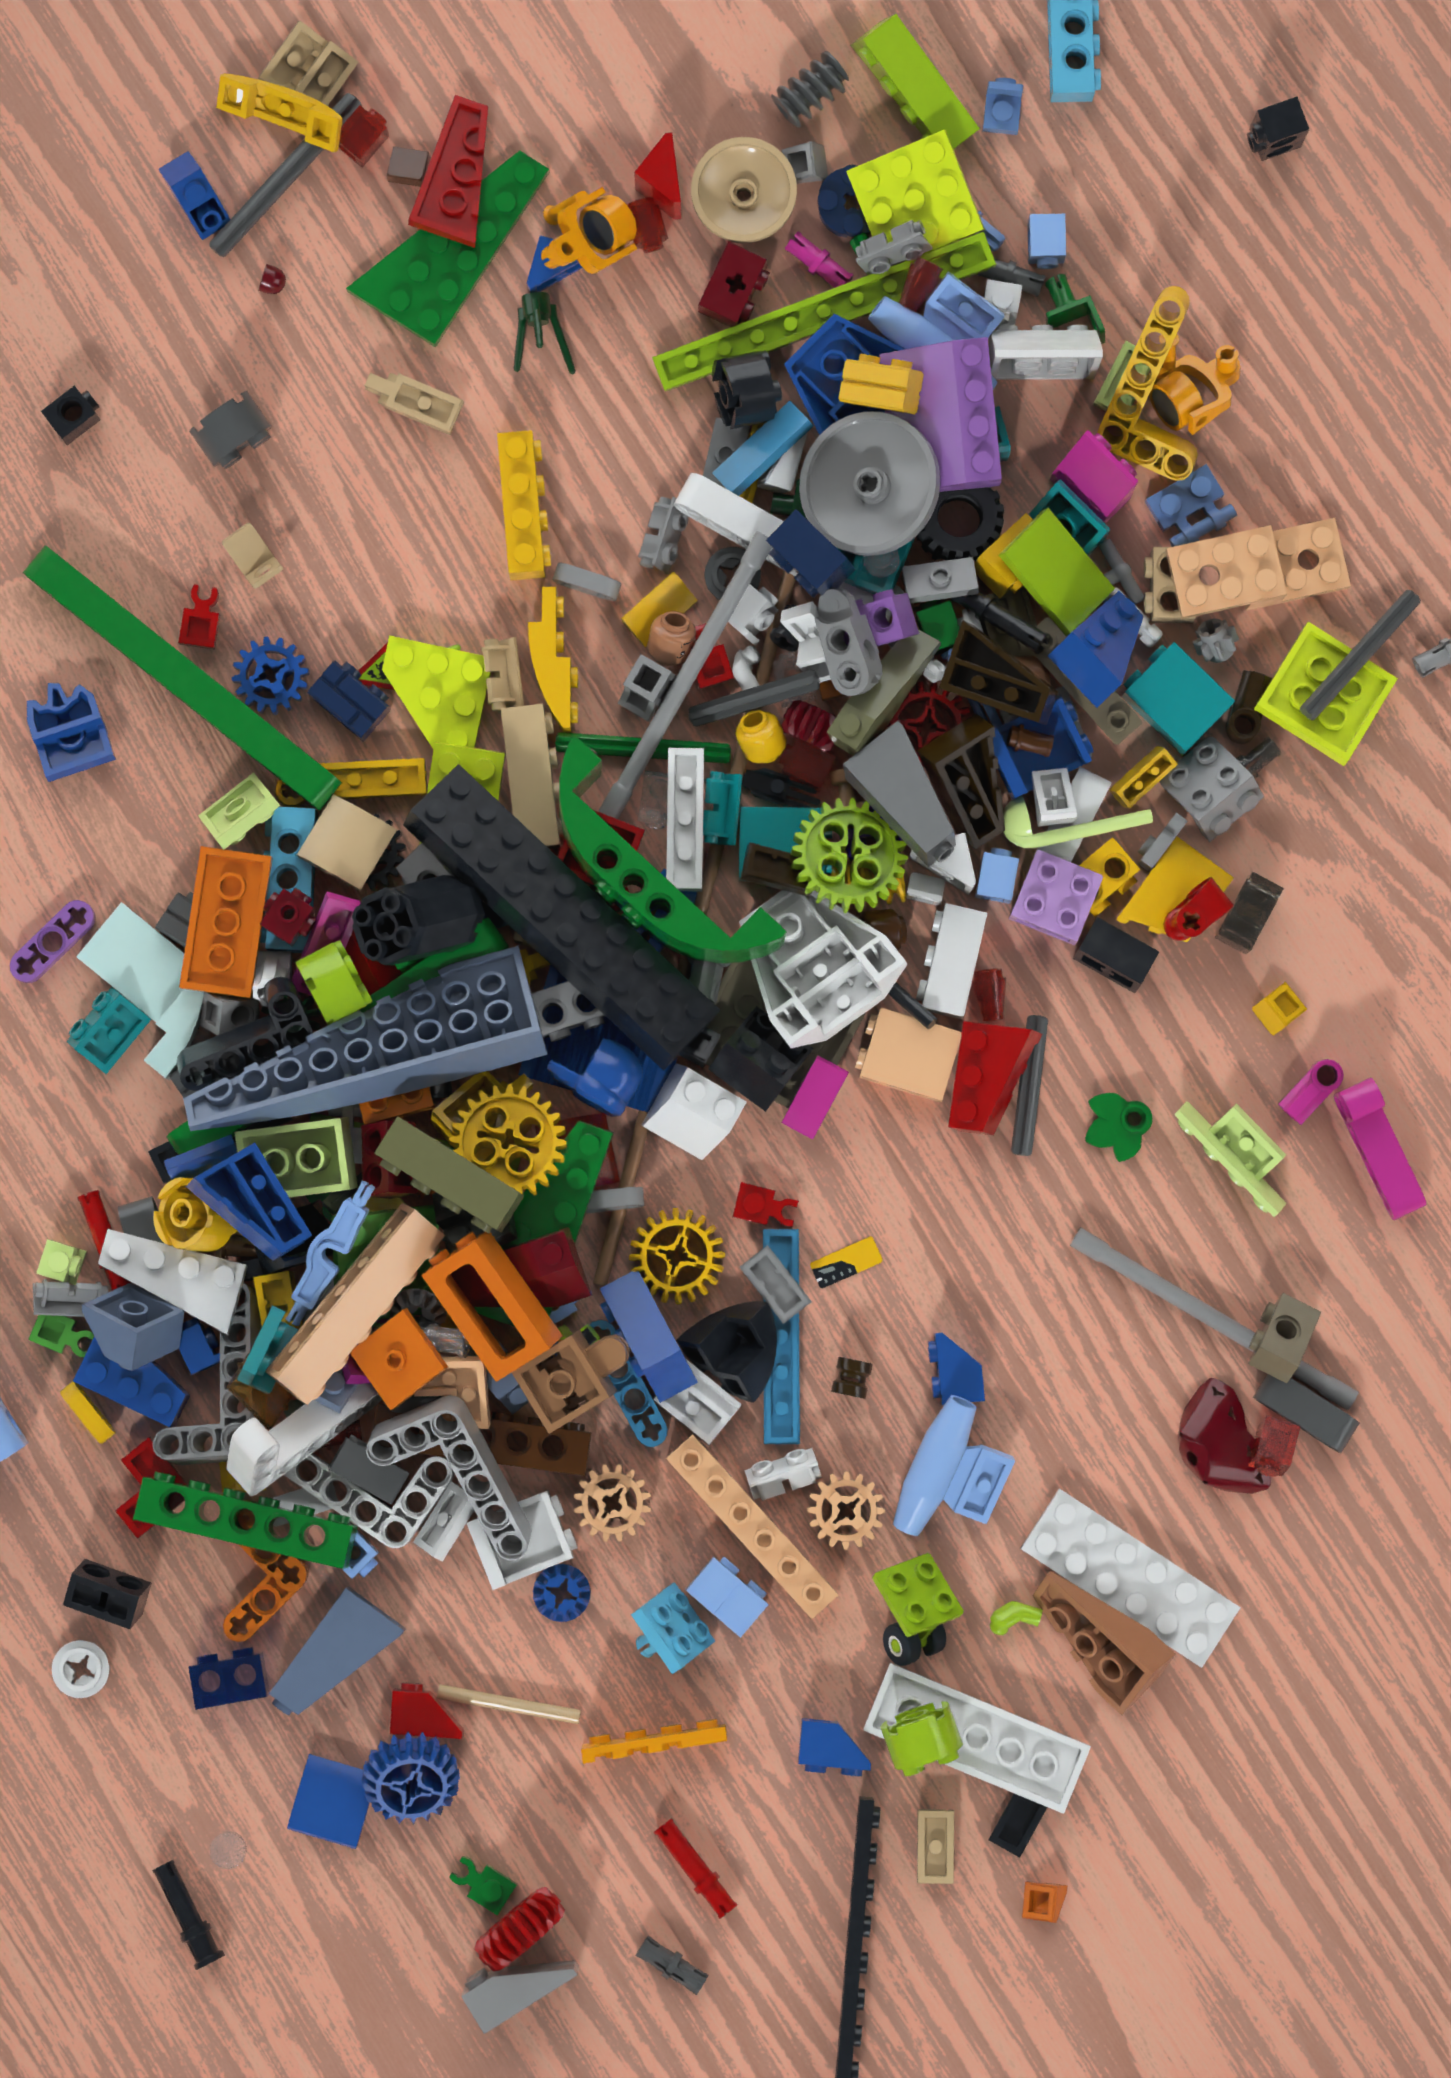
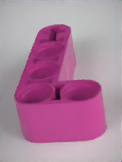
(1379, 1148)

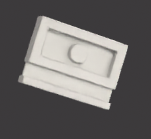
(702, 1407)

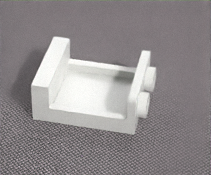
(546, 1547)

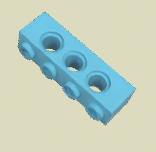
(1065, 82)
(284, 823)

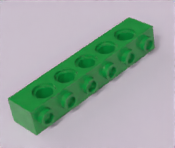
(155, 1509)

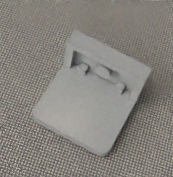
(1212, 787)

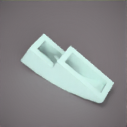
(180, 1024)

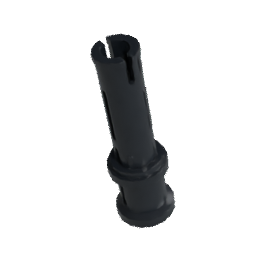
(195, 1931)

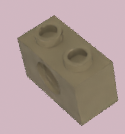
(1281, 1355)

